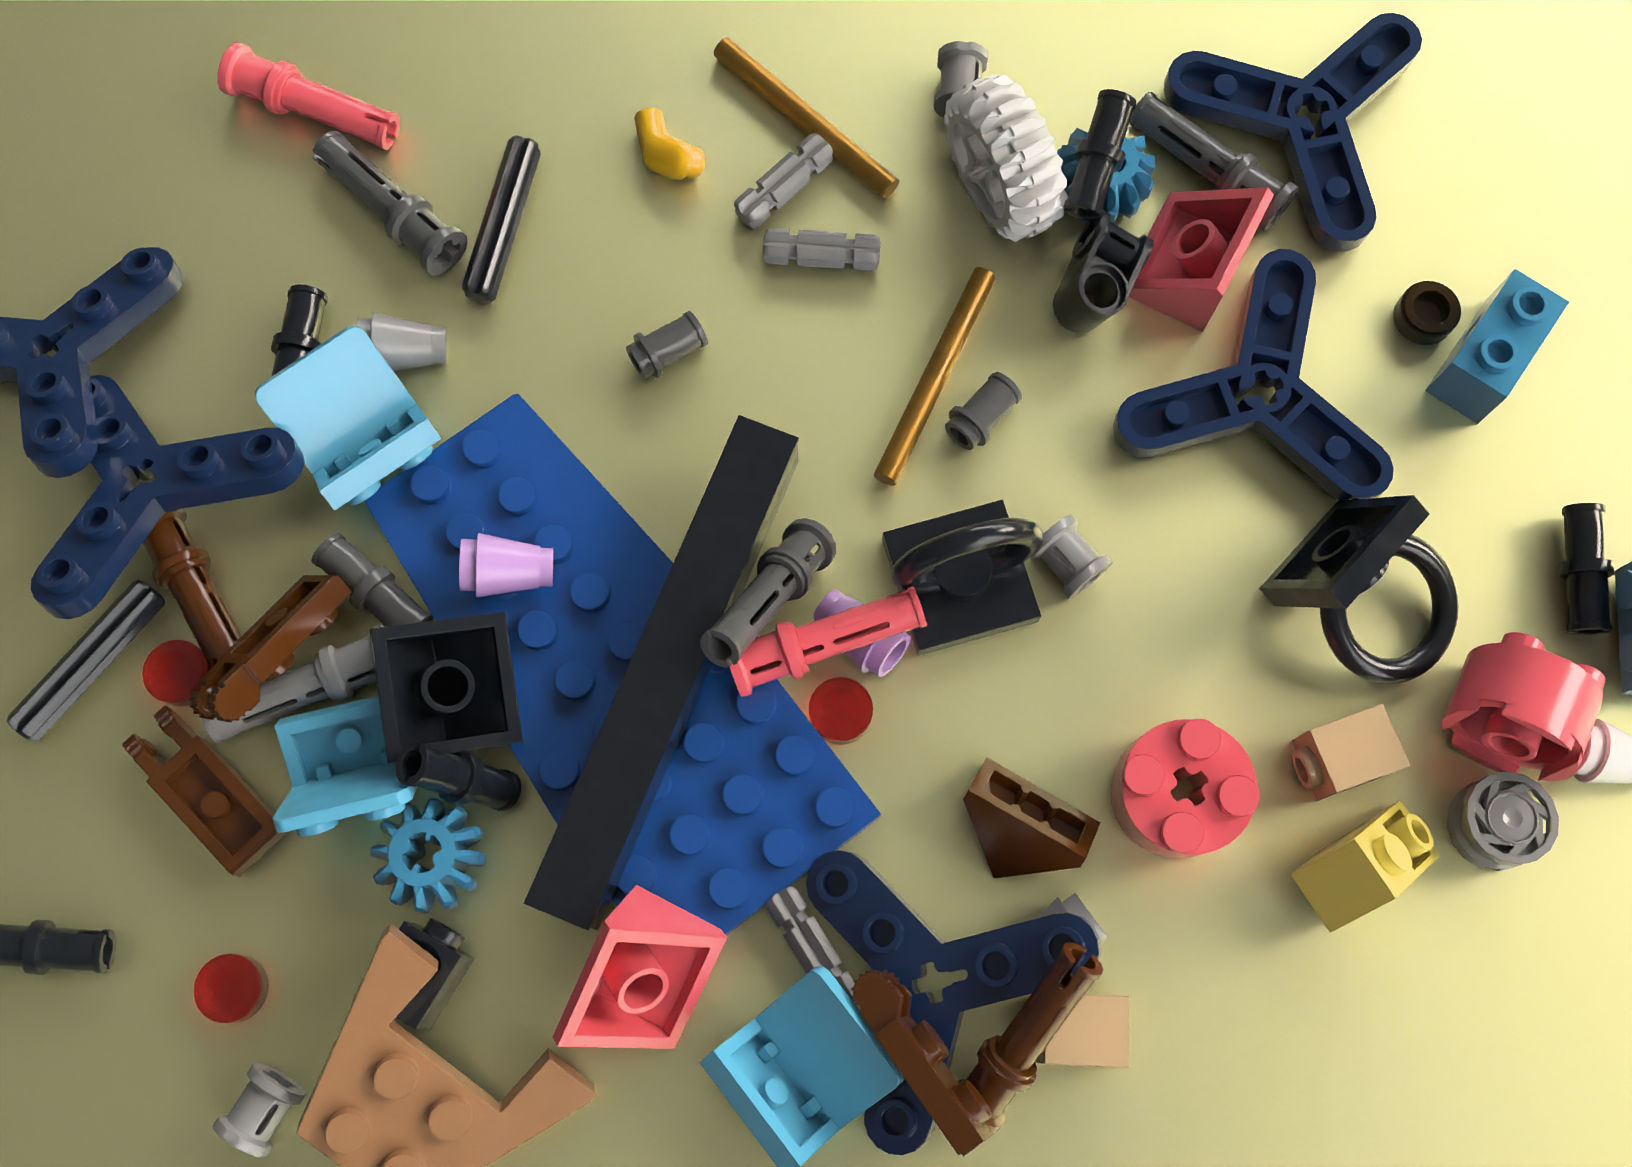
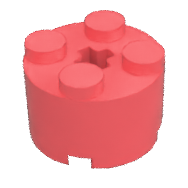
(1524, 708)
(1217, 806)

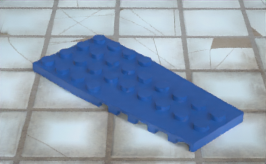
(751, 777)

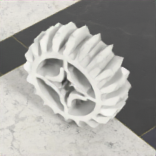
(1005, 157)

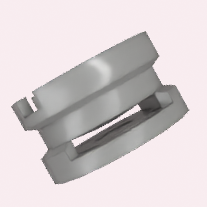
(1501, 823)

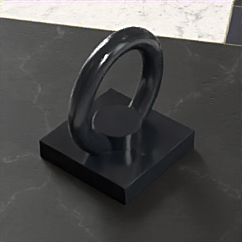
(1347, 557)
(966, 573)

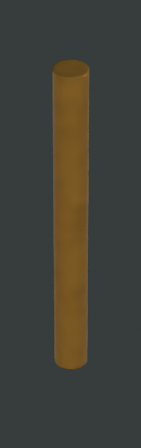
(805, 116)
(934, 376)

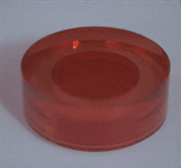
(173, 671)
(840, 710)
(231, 988)

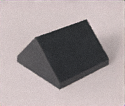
(446, 684)

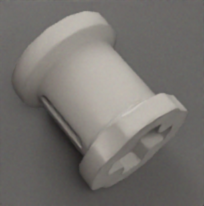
(959, 65)
(1071, 557)
(259, 1110)

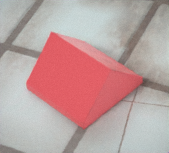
(1197, 250)
(641, 976)

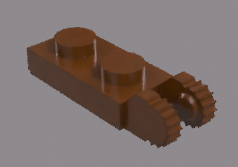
(267, 648)
(207, 795)
(919, 1057)

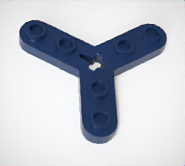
(1268, 104)
(57, 389)
(1294, 420)
(122, 516)
(898, 940)

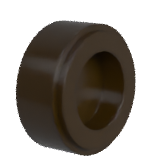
(1427, 312)

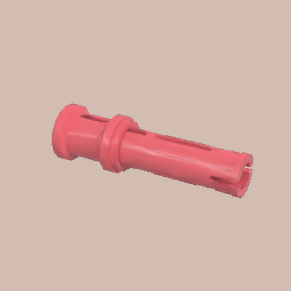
(285, 90)
(794, 648)

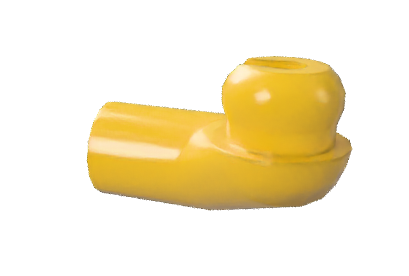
(665, 153)

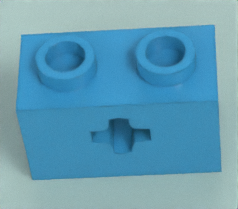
(1497, 346)

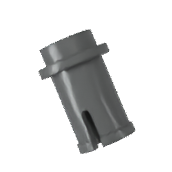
(666, 345)
(974, 420)

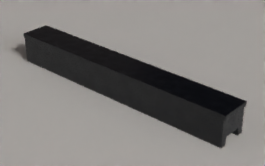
(663, 677)

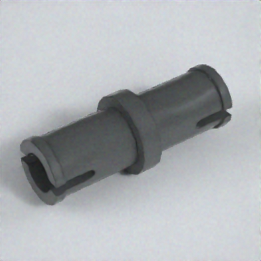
(370, 586)

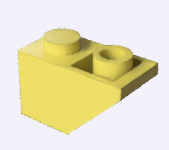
(1366, 866)

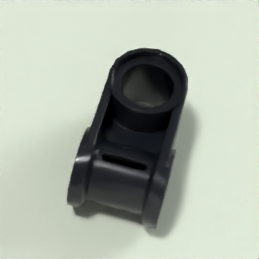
(1106, 266)

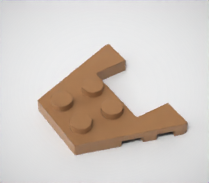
(403, 1105)

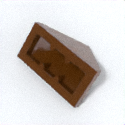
(1024, 825)

